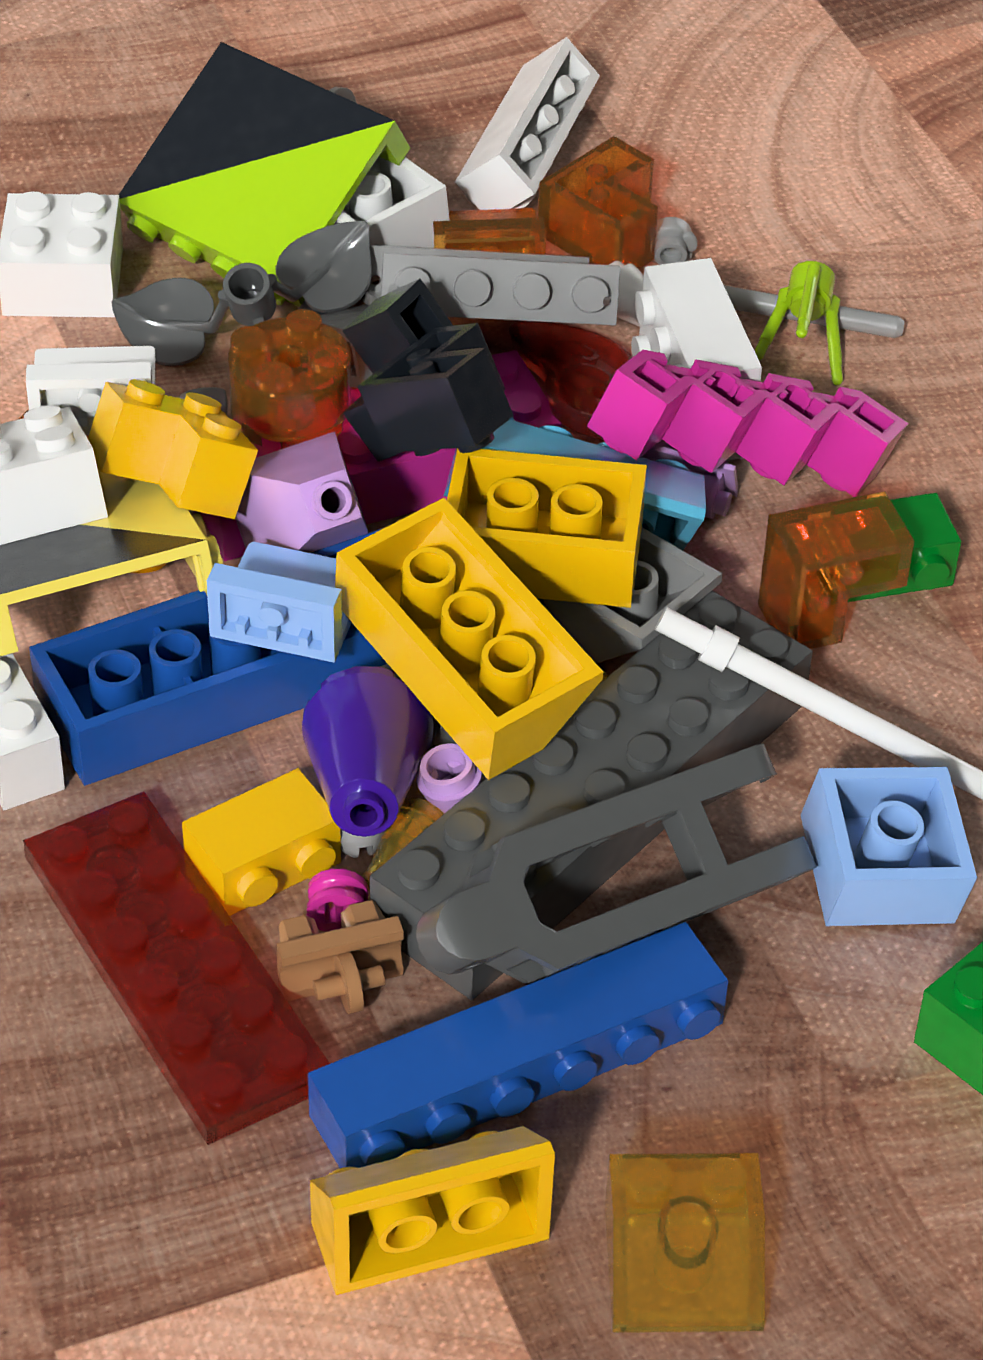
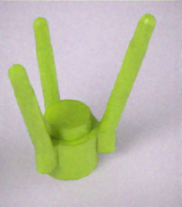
(808, 299)

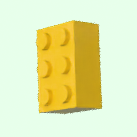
(556, 520)

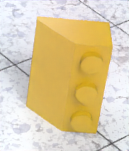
(433, 1207)

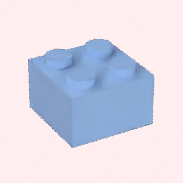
(887, 846)

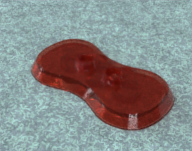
(573, 366)

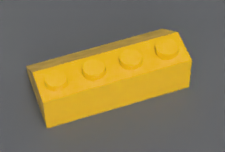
(465, 635)

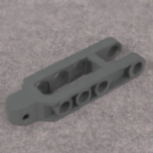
(497, 922)

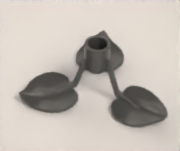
(174, 314)

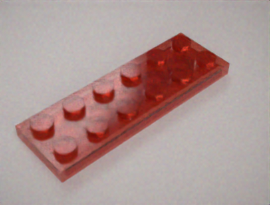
(176, 966)

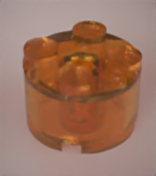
(289, 379)

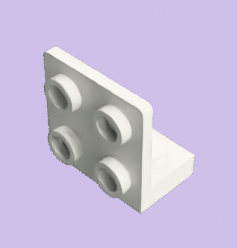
(79, 375)

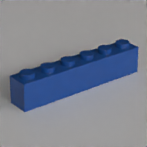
(517, 1048)

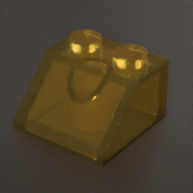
(685, 1242)

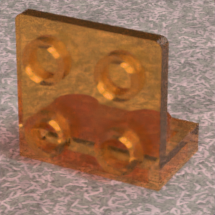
(492, 230)

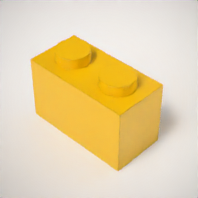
(263, 841)

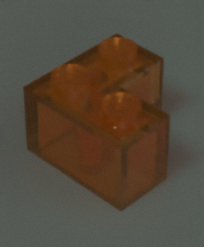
(602, 205)
(826, 556)

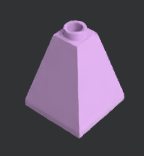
(301, 498)

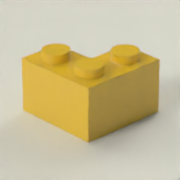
(173, 443)

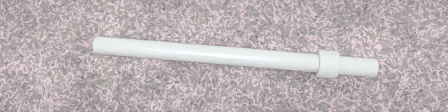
(721, 650)

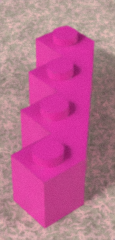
(769, 423)

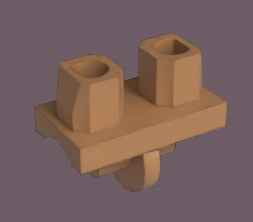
(341, 959)

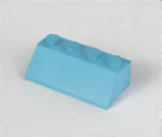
(672, 493)

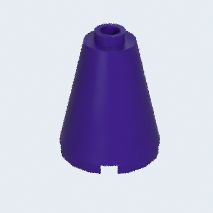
(365, 745)

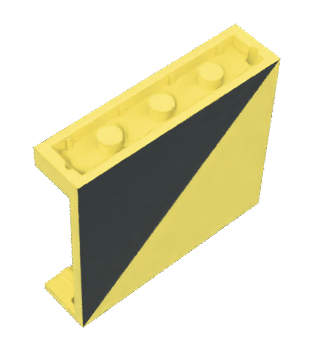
(139, 533)

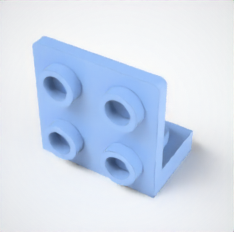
(279, 602)

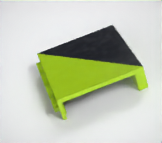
(253, 164)

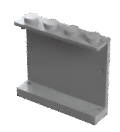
(501, 283)

